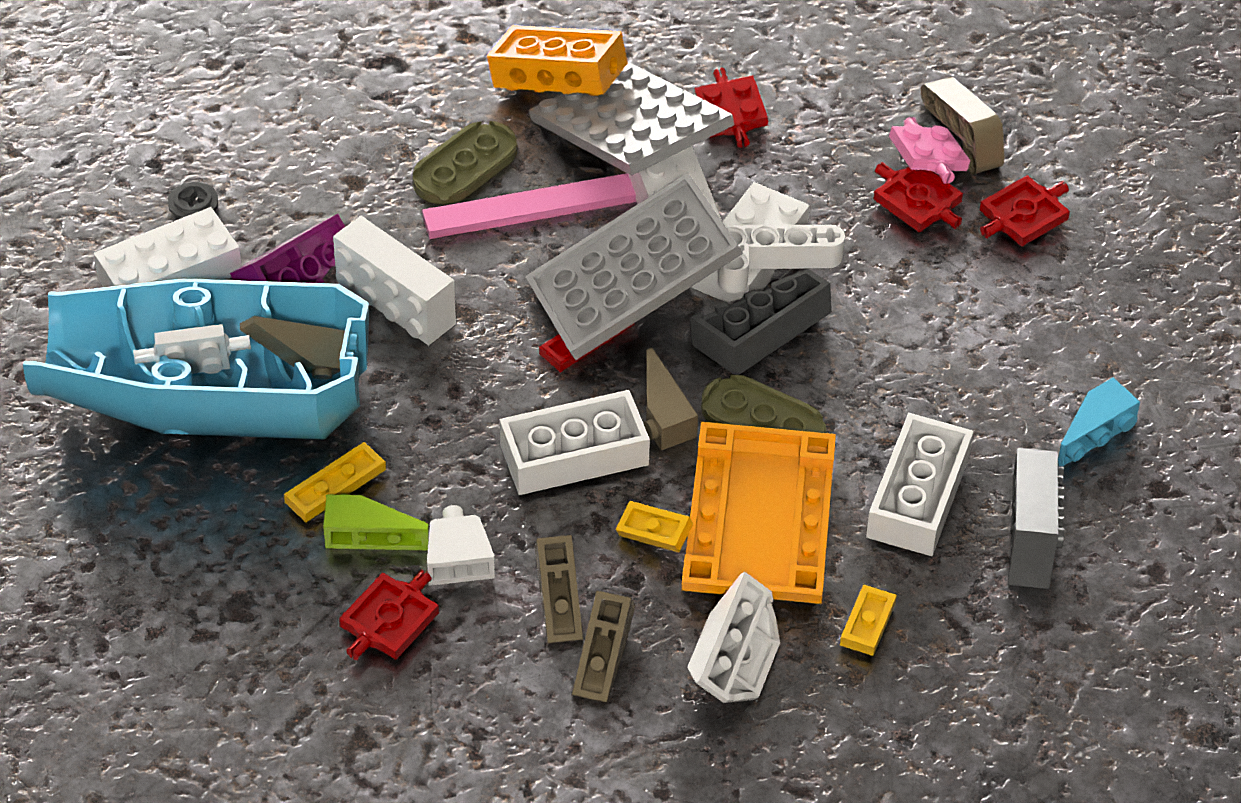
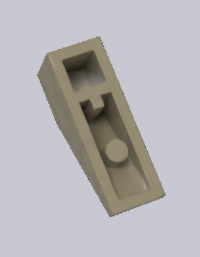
(293, 342)
(668, 412)
(558, 589)
(603, 646)

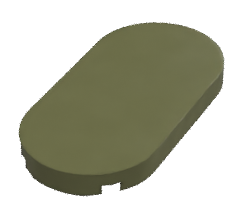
(464, 162)
(752, 403)

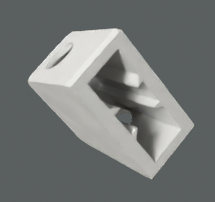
(458, 549)

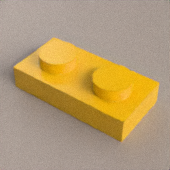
(654, 526)
(868, 620)

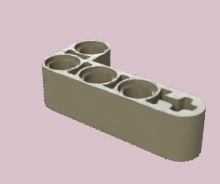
(969, 120)

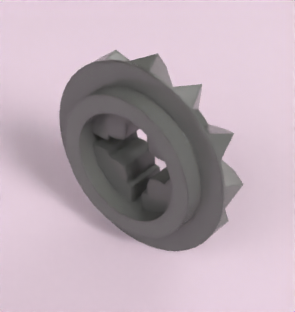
(186, 194)

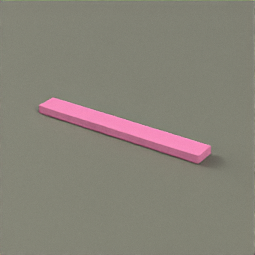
(528, 206)

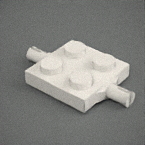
(203, 348)

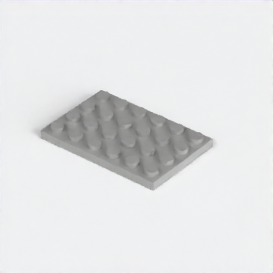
(634, 121)
(633, 265)

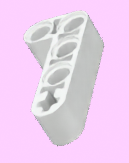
(780, 249)

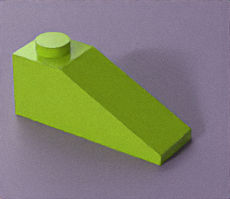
(366, 524)

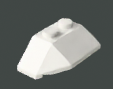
(737, 643)

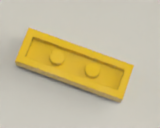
(337, 478)

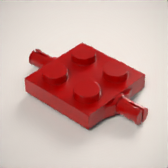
(740, 99)
(918, 197)
(1024, 210)
(389, 615)

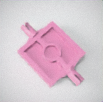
(929, 149)

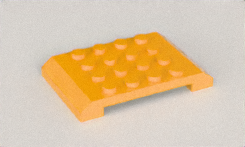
(760, 510)

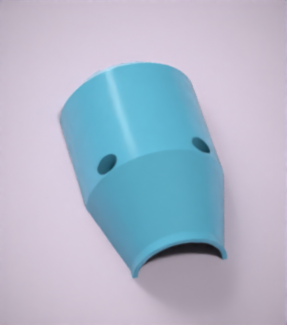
(259, 395)

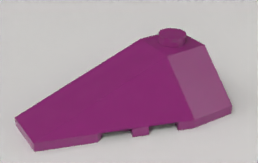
(299, 259)

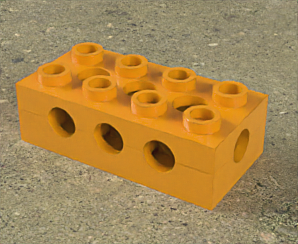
(557, 60)

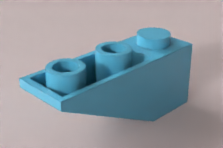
(1101, 416)

